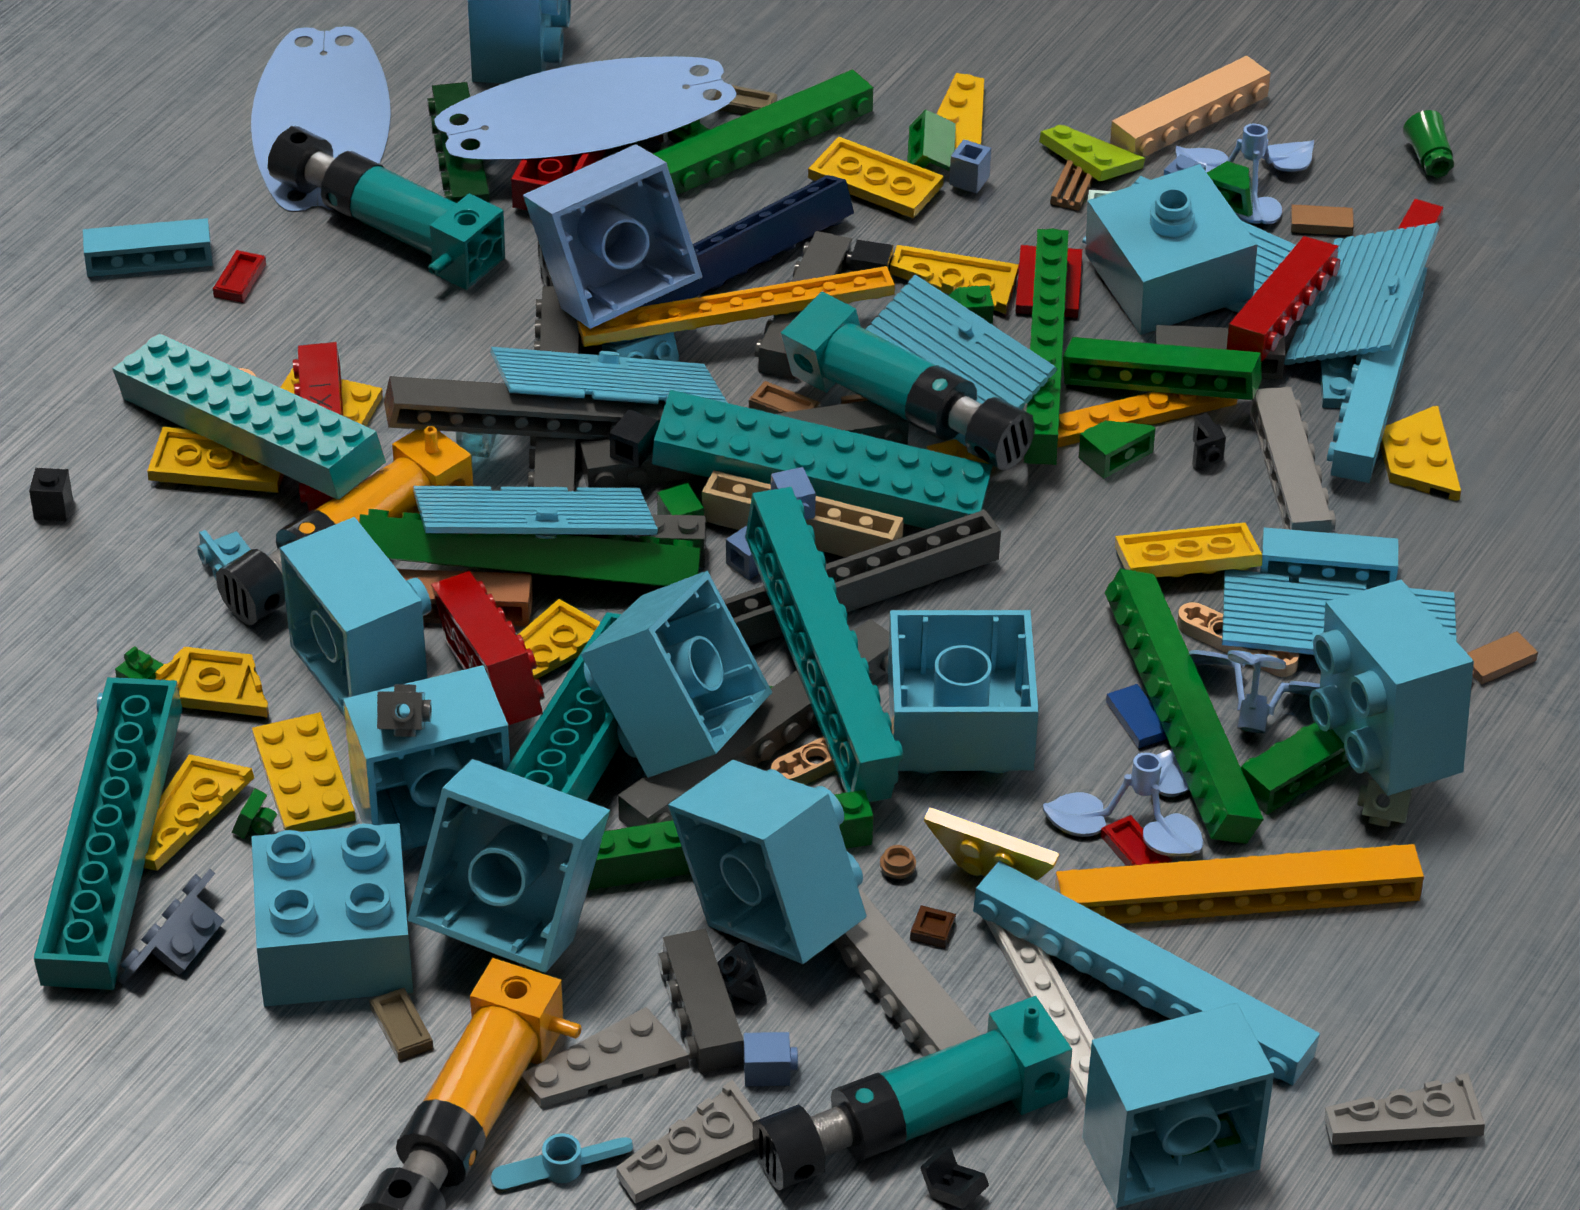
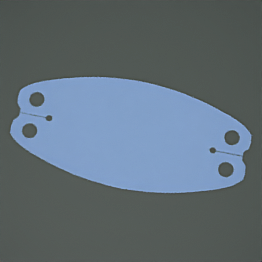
(328, 95)
(585, 108)

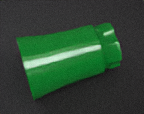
(1429, 140)

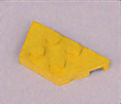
(1419, 453)
(216, 681)
(981, 848)

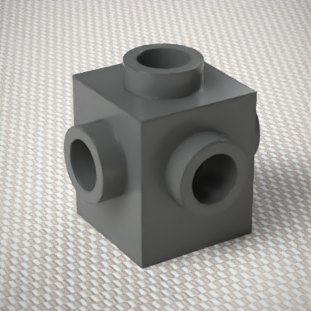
(389, 710)

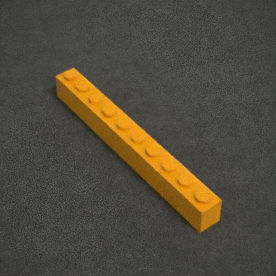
(1247, 884)

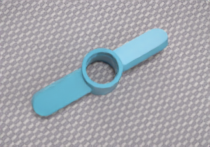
(545, 1167)

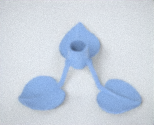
(1254, 146)
(1254, 709)
(1151, 774)

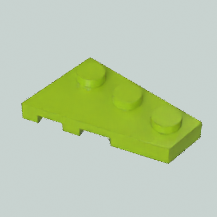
(1091, 154)

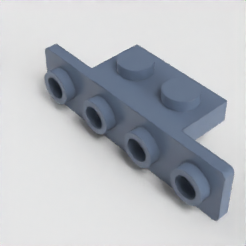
(181, 935)

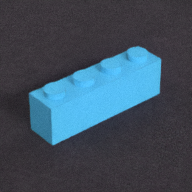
(147, 247)
(1329, 556)

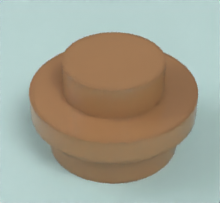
(898, 862)

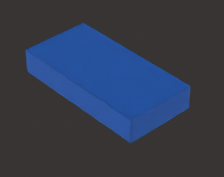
(1136, 715)

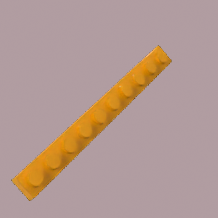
(738, 306)
(1139, 409)

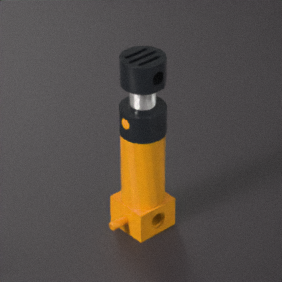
(254, 582)
(512, 1024)

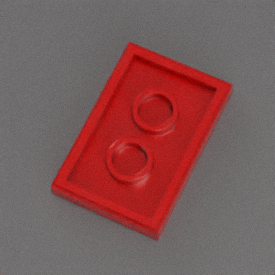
(1026, 276)

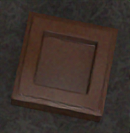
(932, 926)

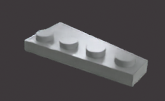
(618, 1052)
(1423, 1114)
(703, 1141)

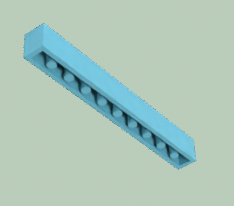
(1370, 402)
(1134, 964)

